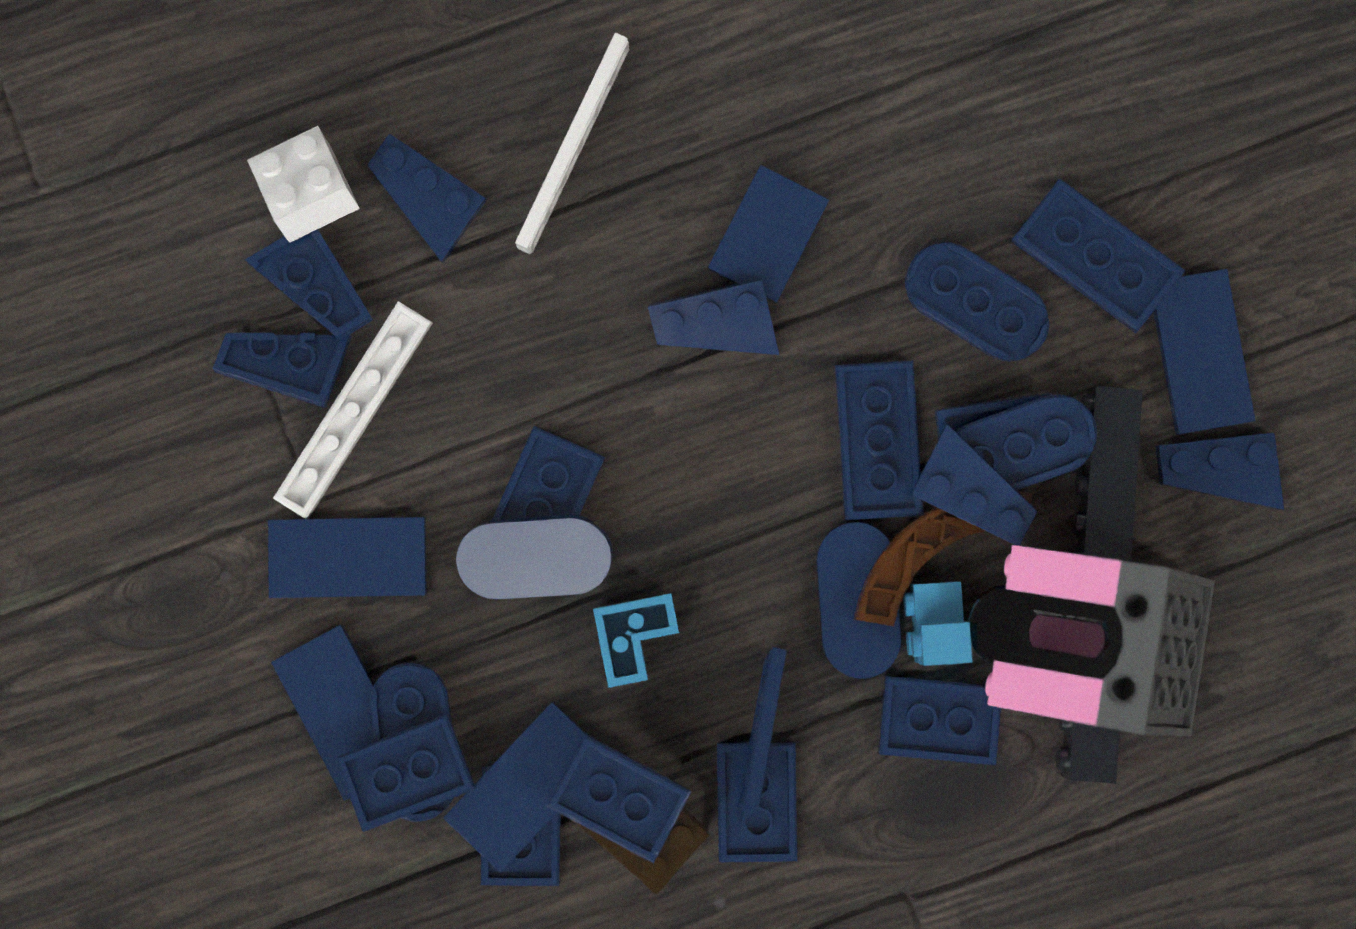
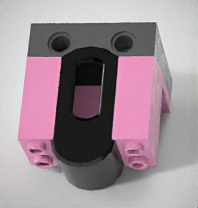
(1094, 640)

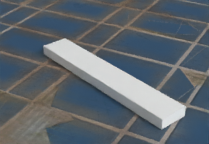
(573, 144)
(352, 410)

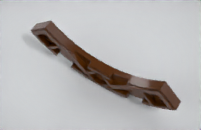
(904, 557)

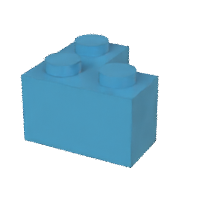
(937, 624)
(621, 632)

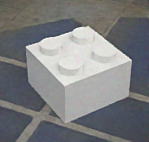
(303, 184)

